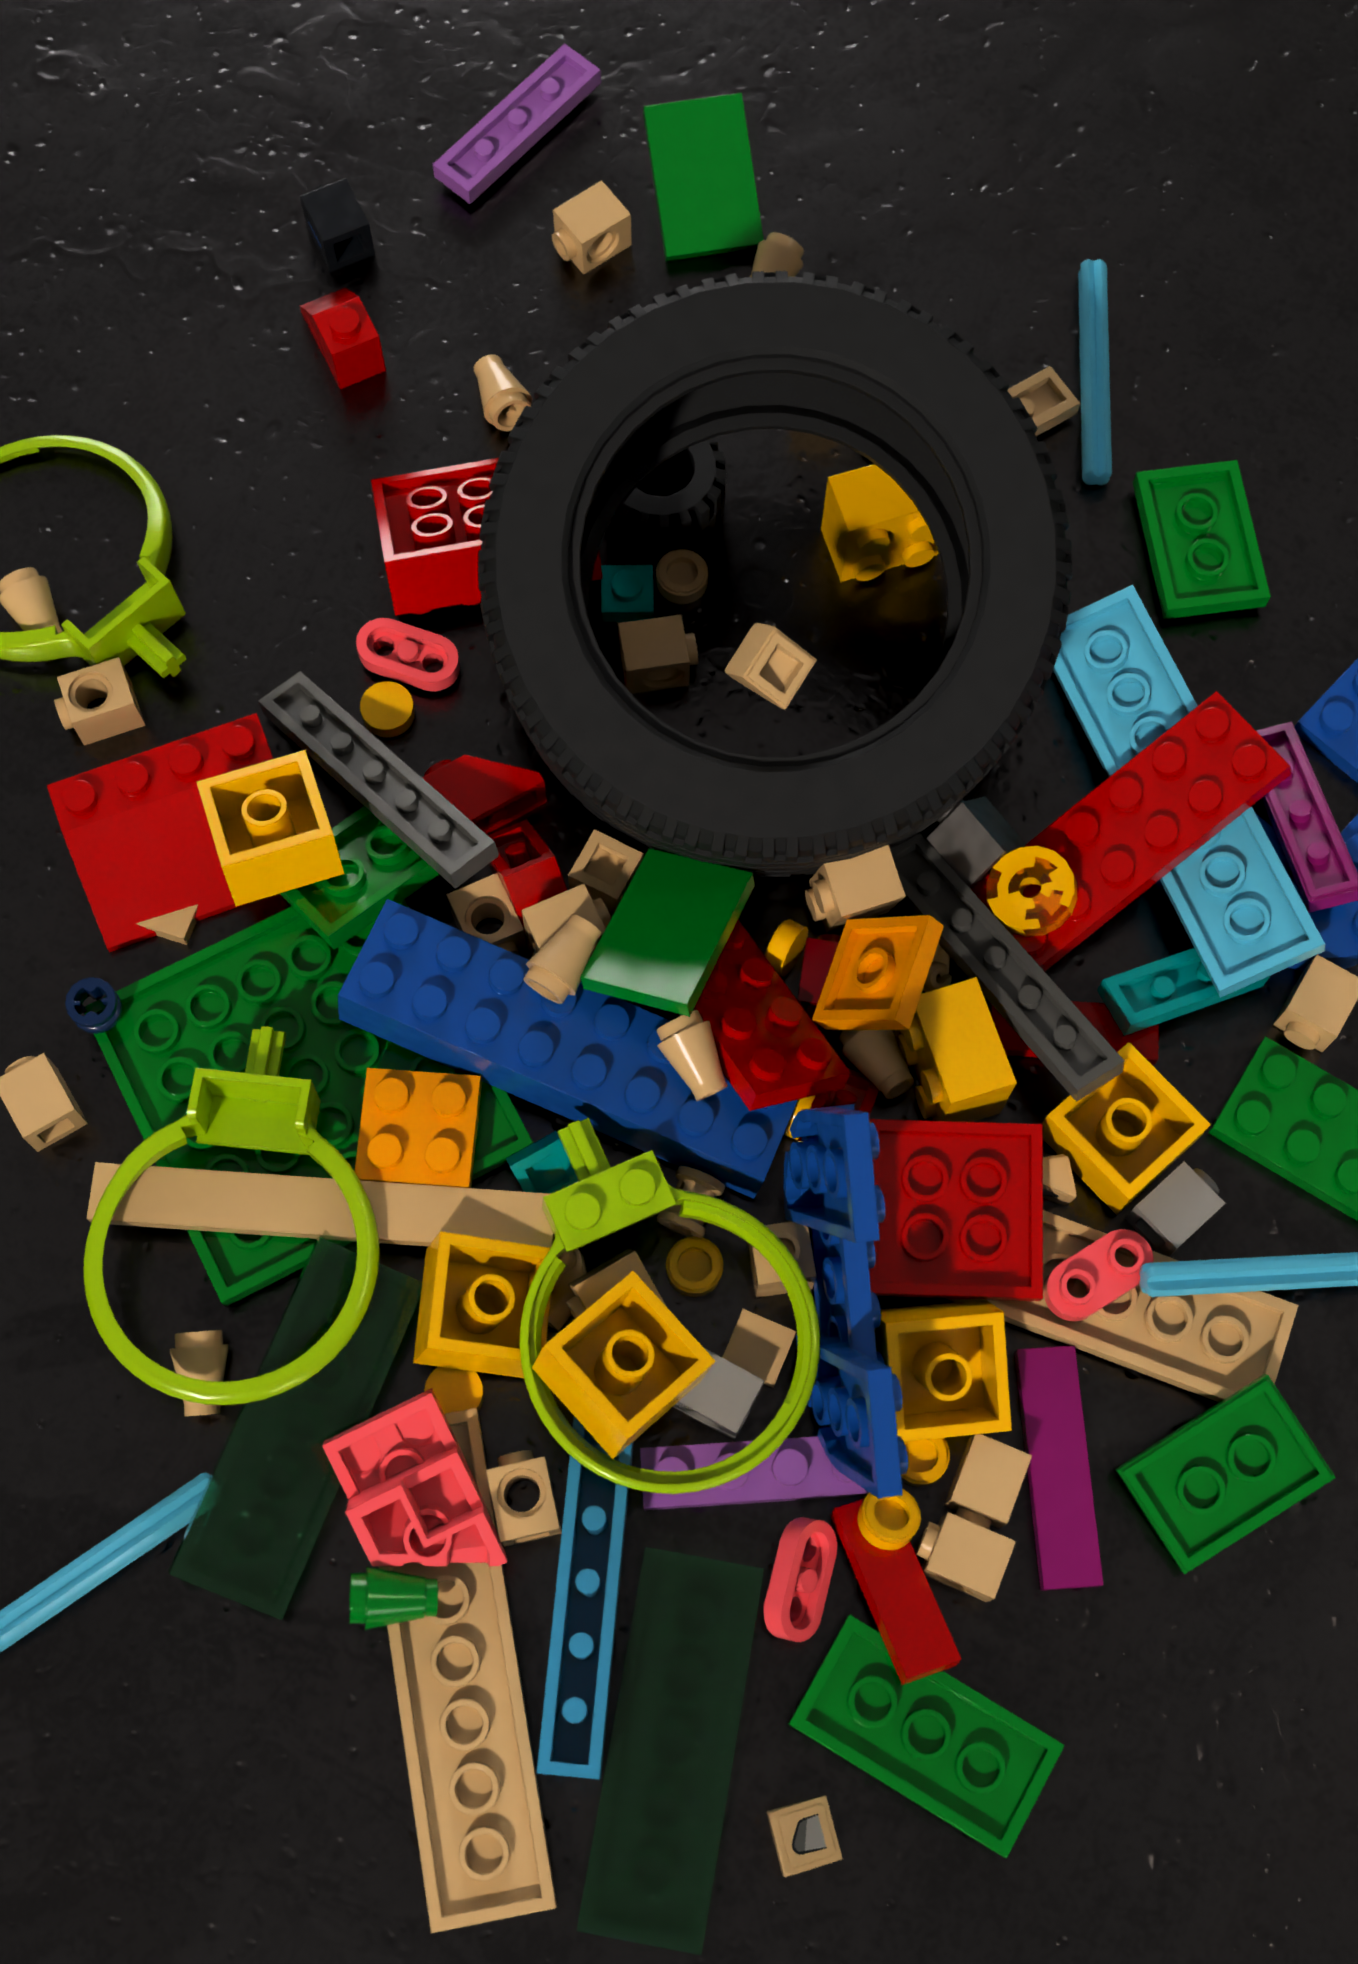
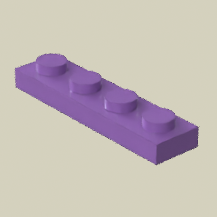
(517, 123)
(790, 1473)

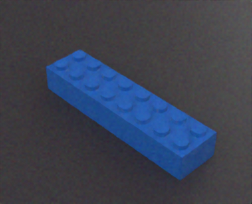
(577, 1058)

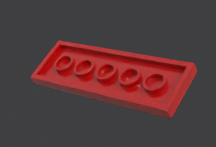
(1152, 817)

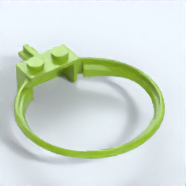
(143, 617)
(250, 1113)
(610, 1201)

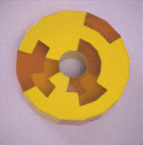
(1029, 867)

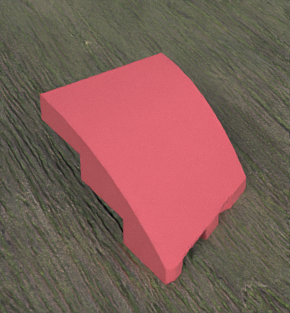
(413, 1489)

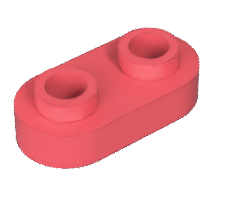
(412, 653)
(1100, 1274)
(800, 1579)

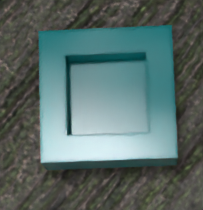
(627, 593)
(543, 1166)

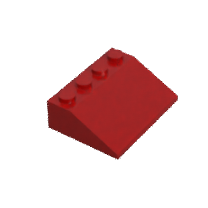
(432, 534)
(145, 832)

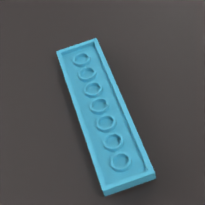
(1234, 886)

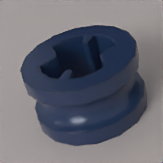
(95, 989)

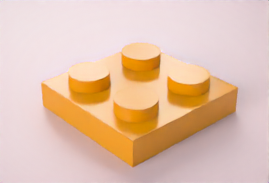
(878, 973)
(418, 1127)

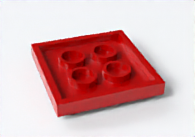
(959, 1210)

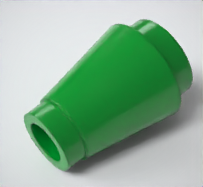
(390, 1598)

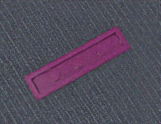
(1307, 828)
(1058, 1468)

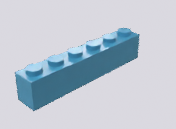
(584, 1621)

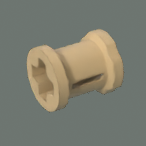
(692, 1181)

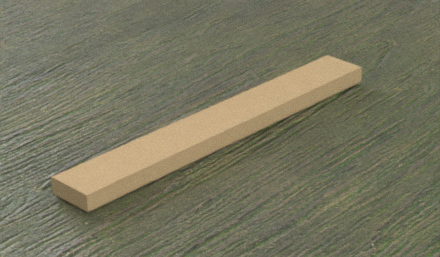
(318, 1208)

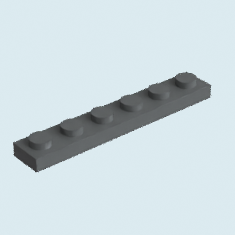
(379, 780)
(1006, 972)

